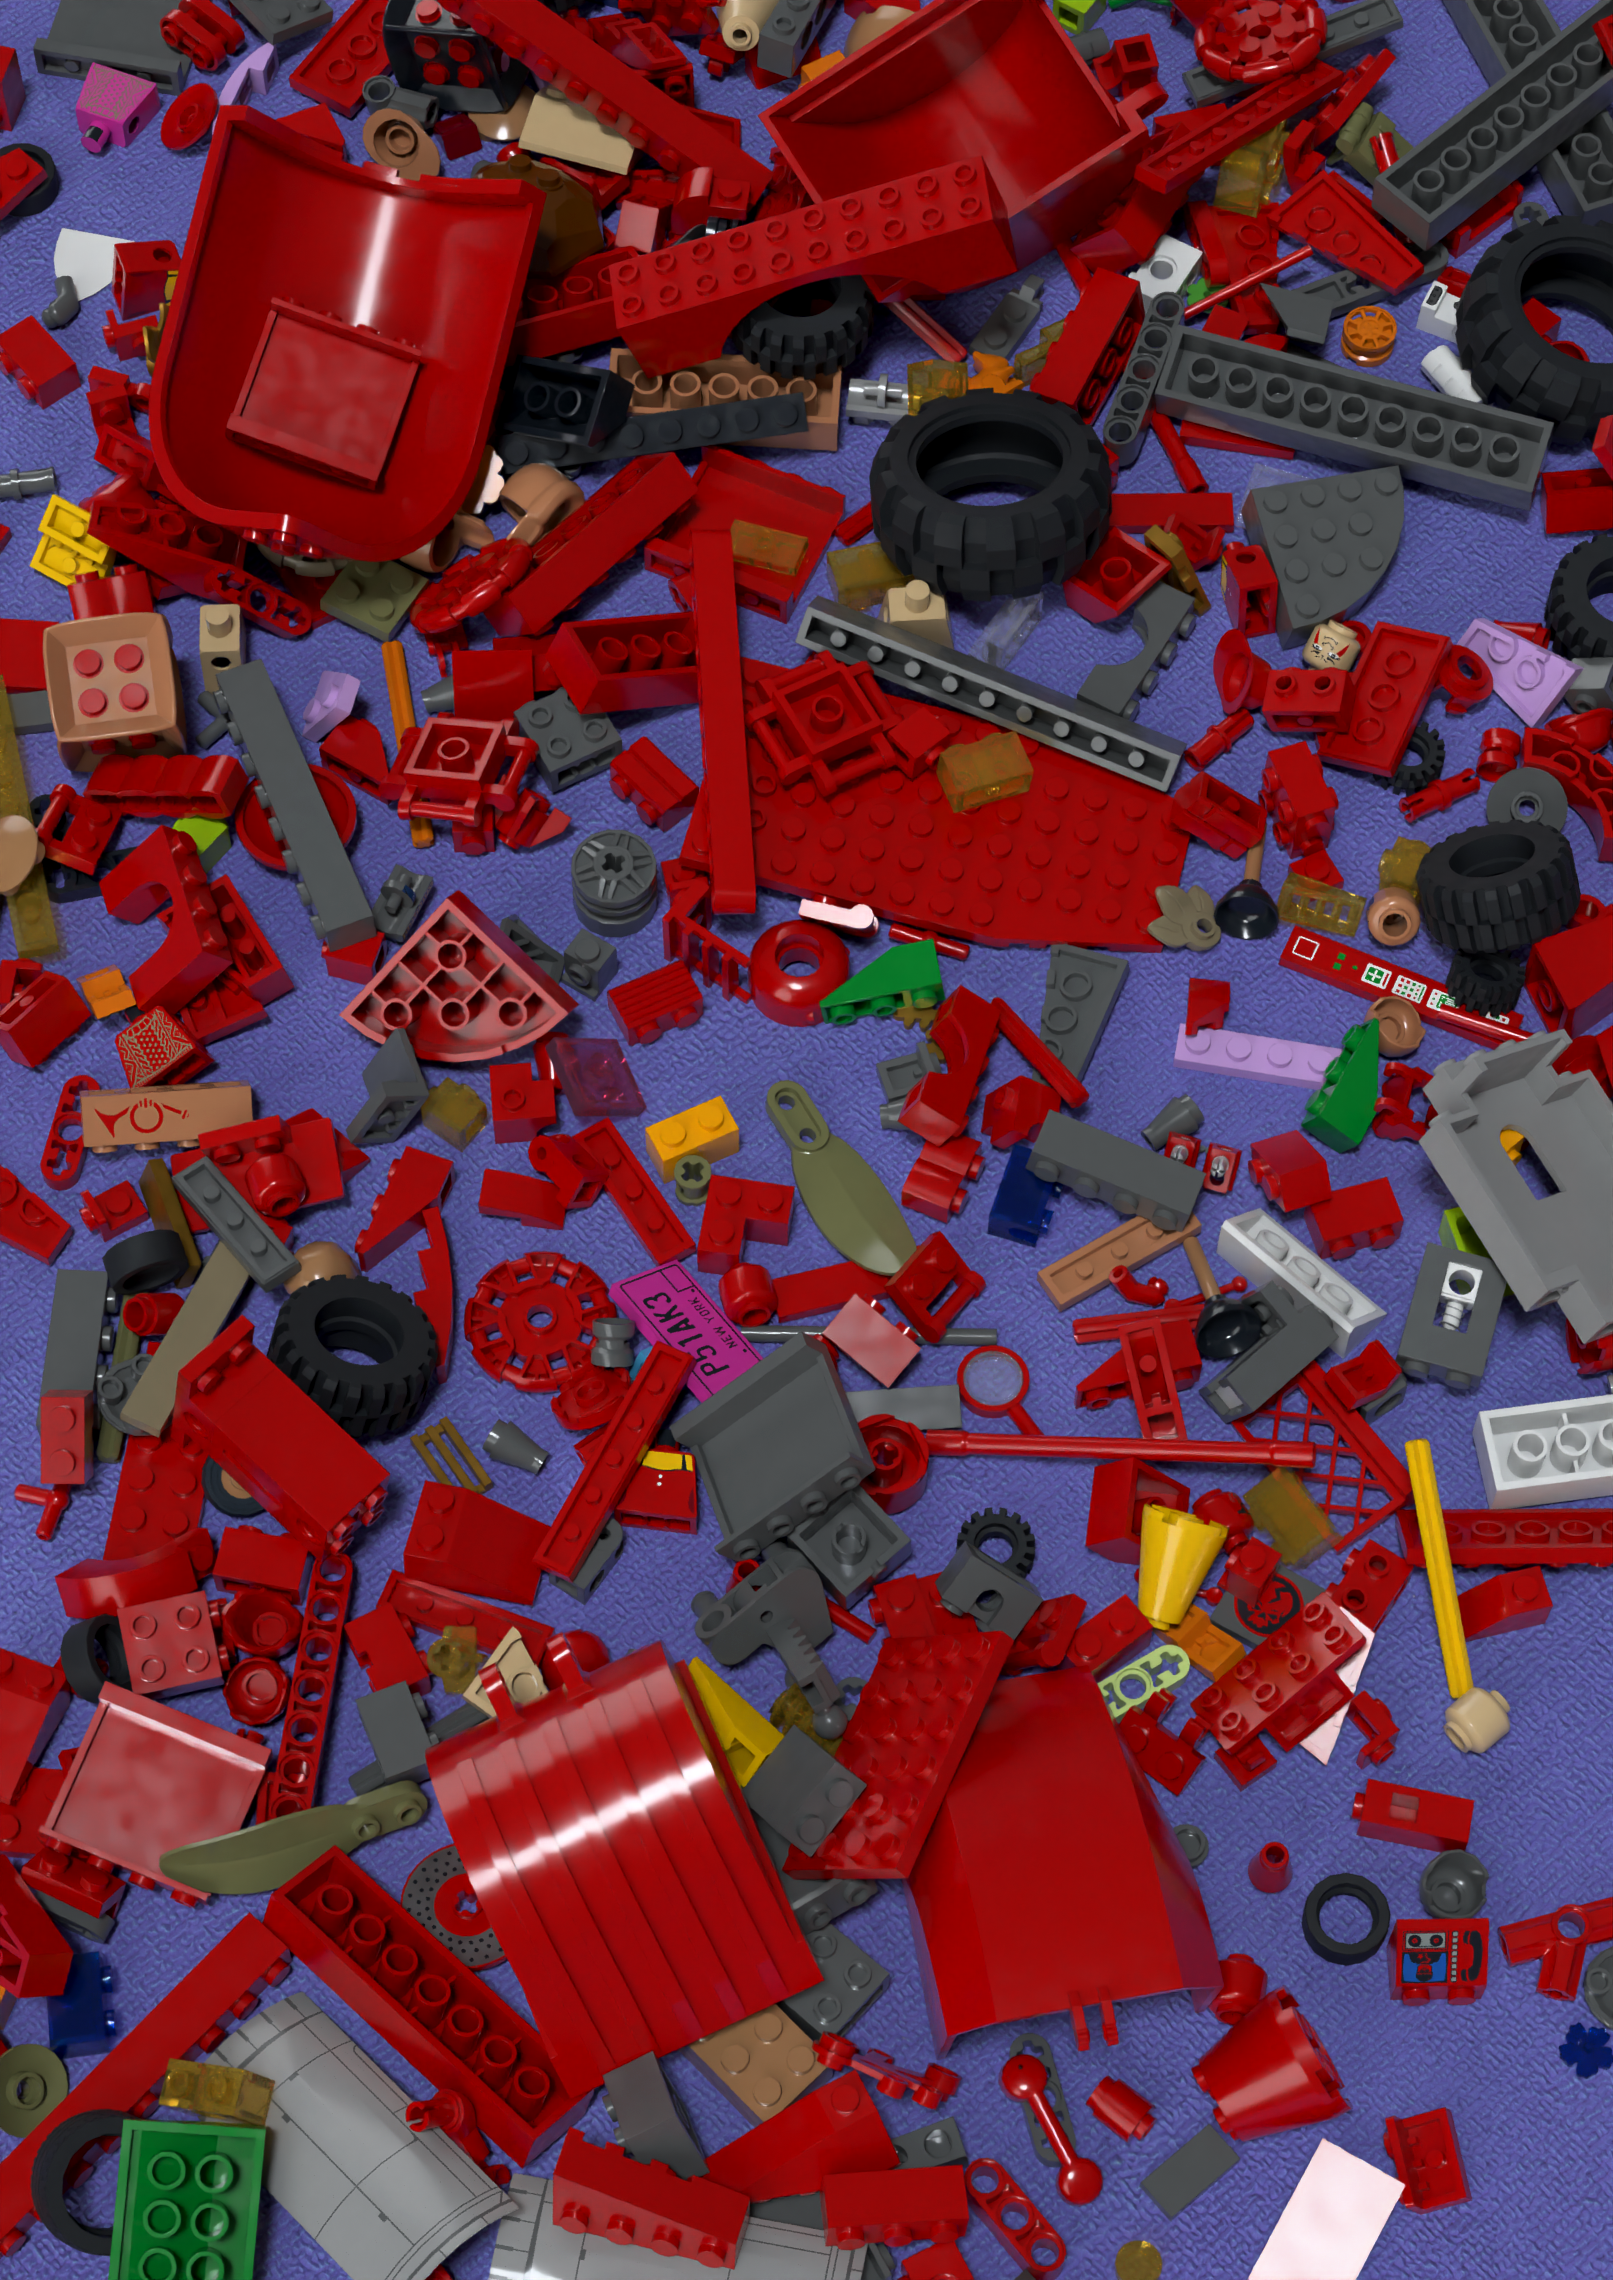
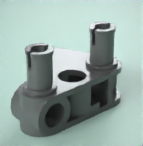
(739, 1619)

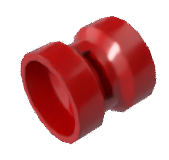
(1499, 753)

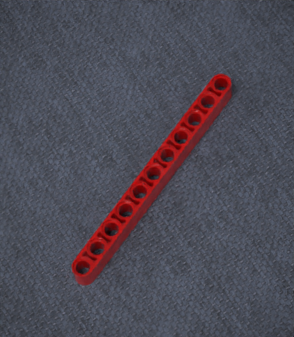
(722, 723)

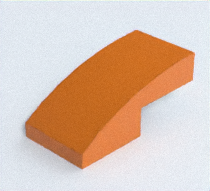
(106, 991)
(1207, 1646)

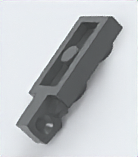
(1011, 320)

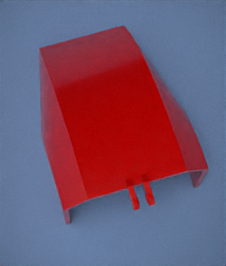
(1053, 1873)

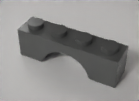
(1159, 621)

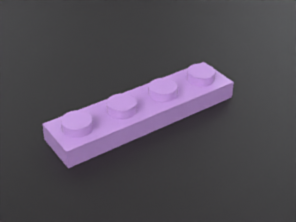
(1253, 1057)

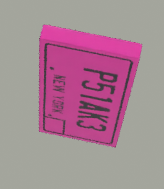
(679, 1313)

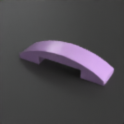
(252, 75)

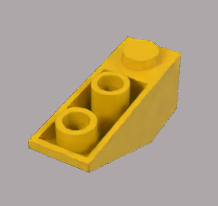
(741, 1728)

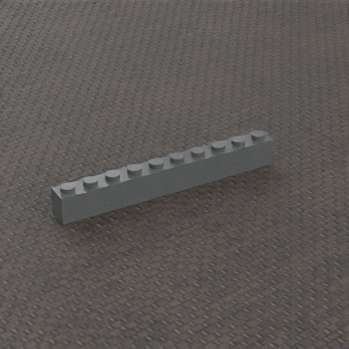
(992, 693)

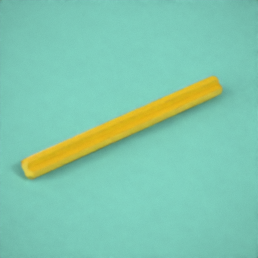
(1439, 1566)

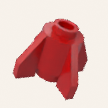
(529, 820)

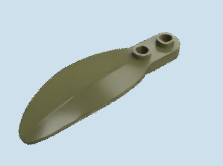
(839, 1186)
(280, 1848)

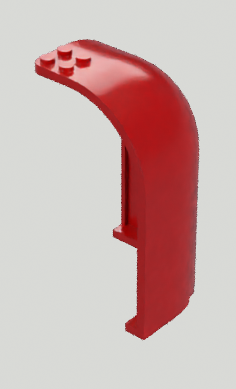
(379, 250)

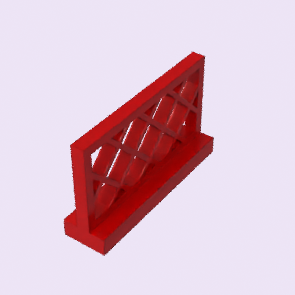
(1360, 1443)

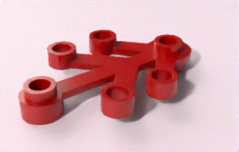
(929, 2088)

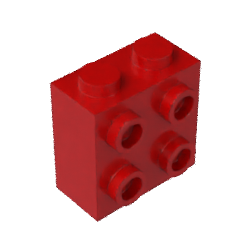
(1298, 800)
(173, 1645)

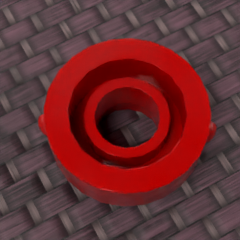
(790, 998)

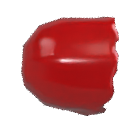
(262, 1623)

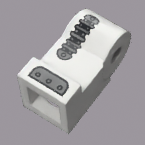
(1439, 312)

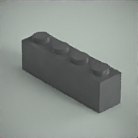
(1115, 1171)
(79, 1335)

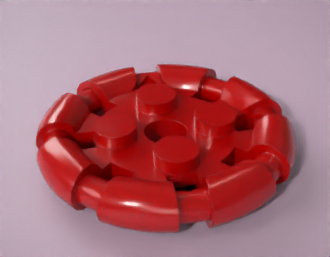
(1231, 38)
(471, 585)
(533, 1344)

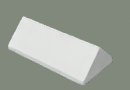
(1268, 1252)

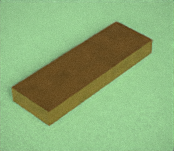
(168, 1214)

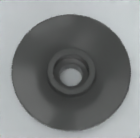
(1531, 785)

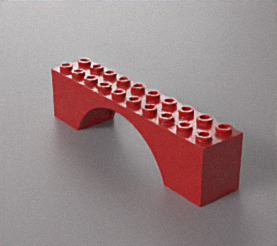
(928, 227)

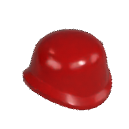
(1588, 729)

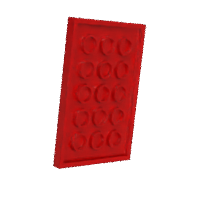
(906, 1749)

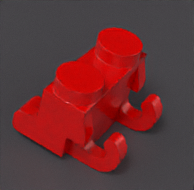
(1394, 1115)

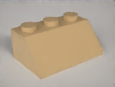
(574, 134)

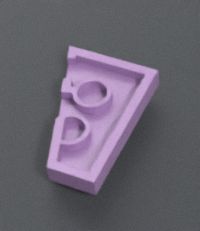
(1522, 671)

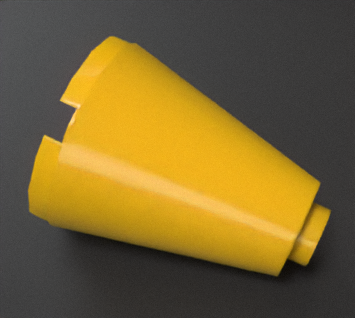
(1174, 1562)

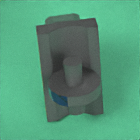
(400, 902)

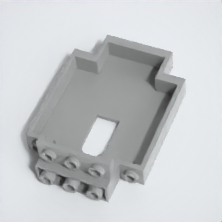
(1548, 1245)

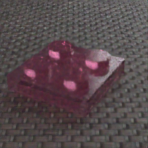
(595, 1077)

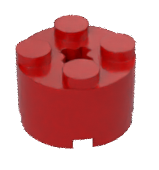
(905, 1458)

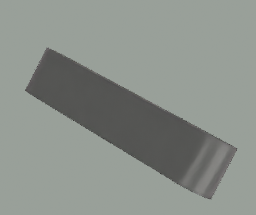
(1143, 363)

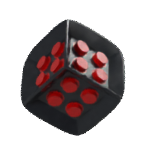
(448, 59)

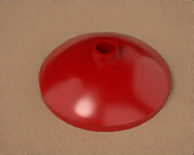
(254, 828)

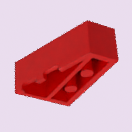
(32, 1949)

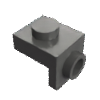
(903, 1073)

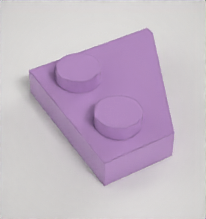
(330, 705)

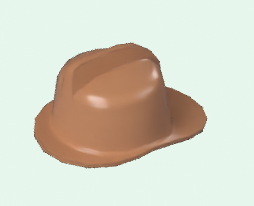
(401, 143)

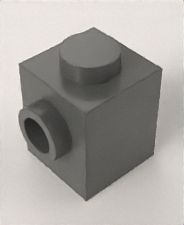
(1593, 686)

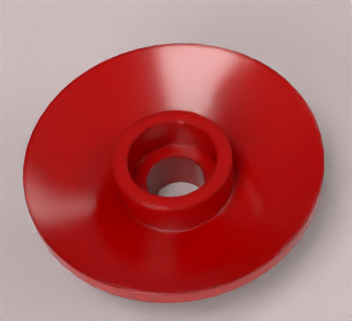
(189, 116)

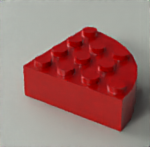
(460, 990)

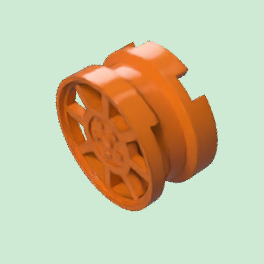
(1368, 338)

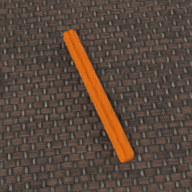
(403, 718)

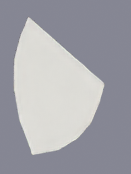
(85, 259)

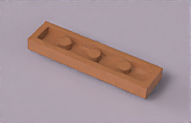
(1089, 1267)

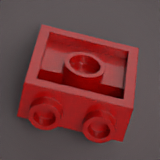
(914, 1609)

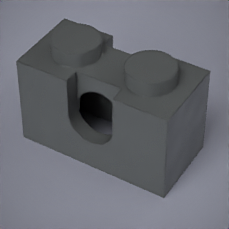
(974, 1572)

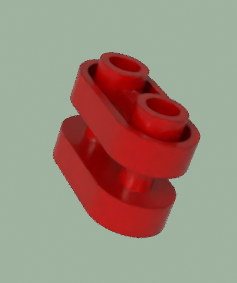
(202, 32)

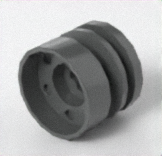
(614, 883)

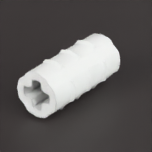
(1448, 375)

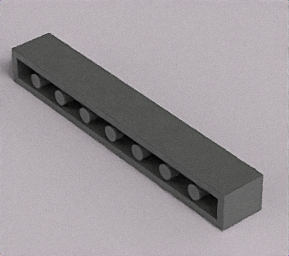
(295, 806)

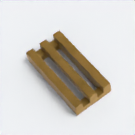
(433, 1434)

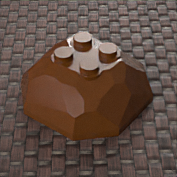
(570, 217)

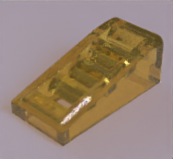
(1324, 893)

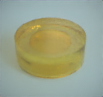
(1138, 2262)

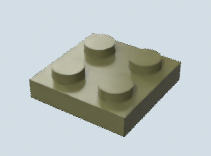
(374, 596)

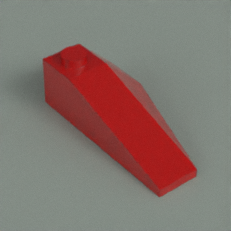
(167, 541)
(816, 2136)

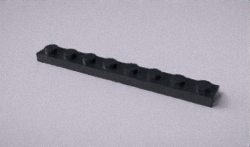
(665, 432)

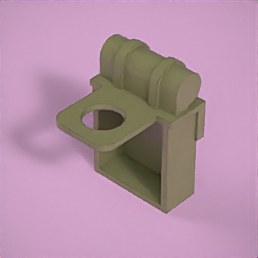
(1355, 144)

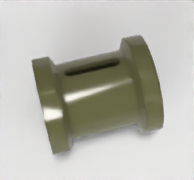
(692, 1180)

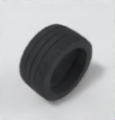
(49, 2171)

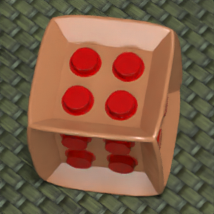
(114, 688)

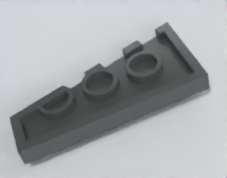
(1078, 1004)

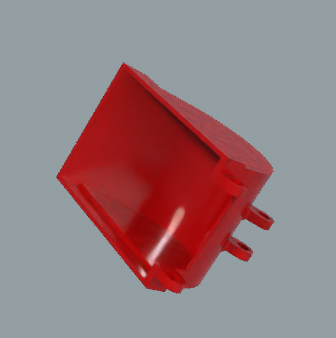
(964, 86)
(619, 1862)

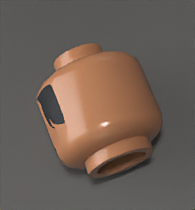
(1391, 927)

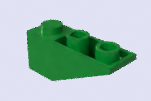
(896, 980)
(1346, 1101)

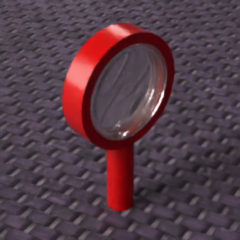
(995, 1385)

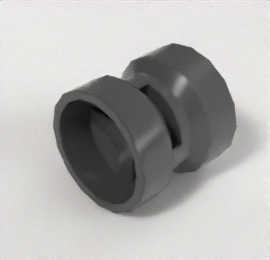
(612, 1347)

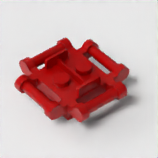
(824, 719)
(456, 768)

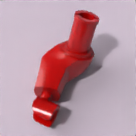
(457, 2119)

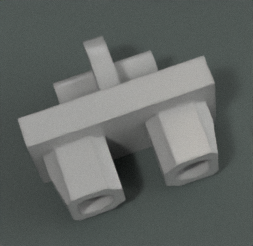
(876, 400)

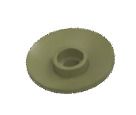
(42, 2087)

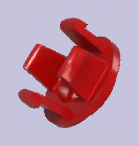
(1464, 690)

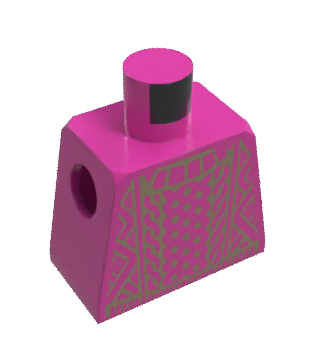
(114, 107)

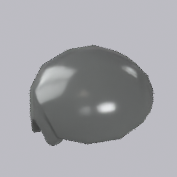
(1453, 1885)

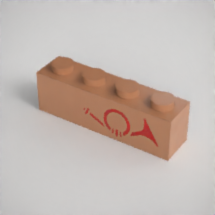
(161, 1114)

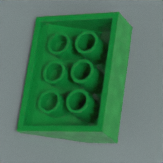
(187, 2200)

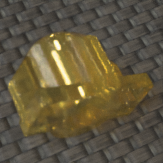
(456, 1658)

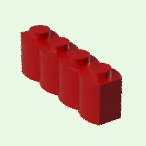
(166, 786)

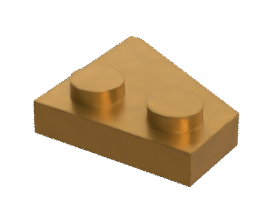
(1181, 574)

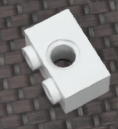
(1169, 269)

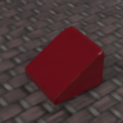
(457, 136)

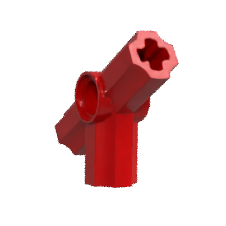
(1560, 1955)

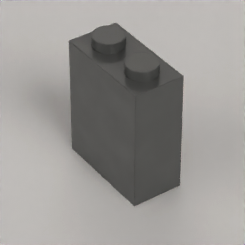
(802, 1790)

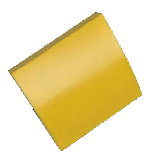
(67, 546)

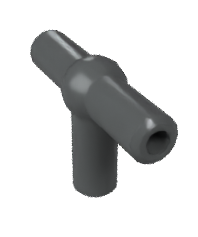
(217, 727)

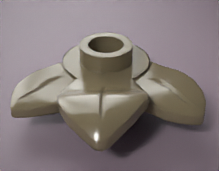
(1183, 916)

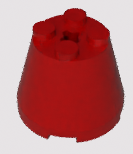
(1271, 2072)

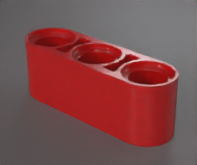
(1010, 2198)

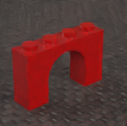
(196, 945)

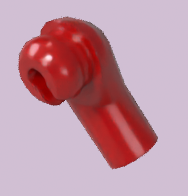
(1136, 1292)

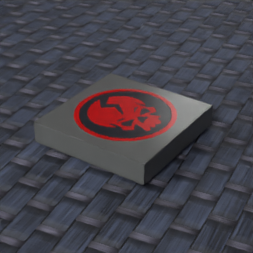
(1279, 1603)

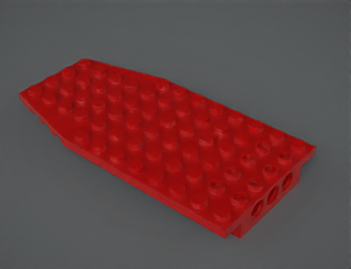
(1035, 868)

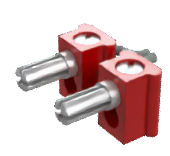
(1219, 1159)

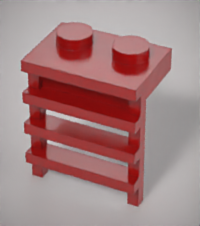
(684, 928)

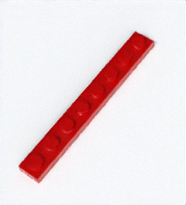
(1237, 126)

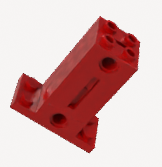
(277, 1443)

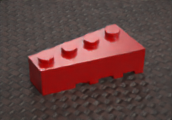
(646, 2204)

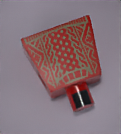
(159, 1049)

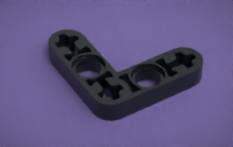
(76, 883)

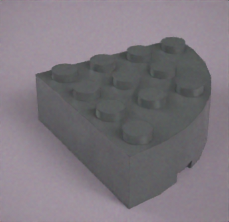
(1326, 544)

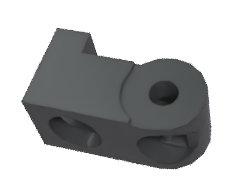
(597, 1565)
(931, 2146)

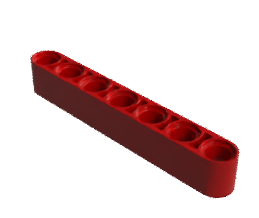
(312, 1677)

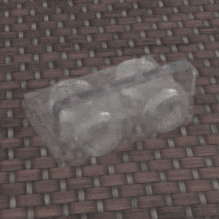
(1008, 630)

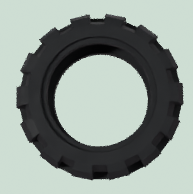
(1503, 348)
(999, 546)

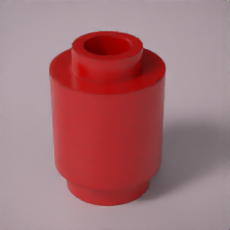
(151, 1313)
(1122, 2109)

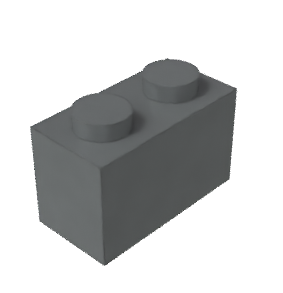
(397, 1732)

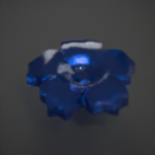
(1586, 2050)

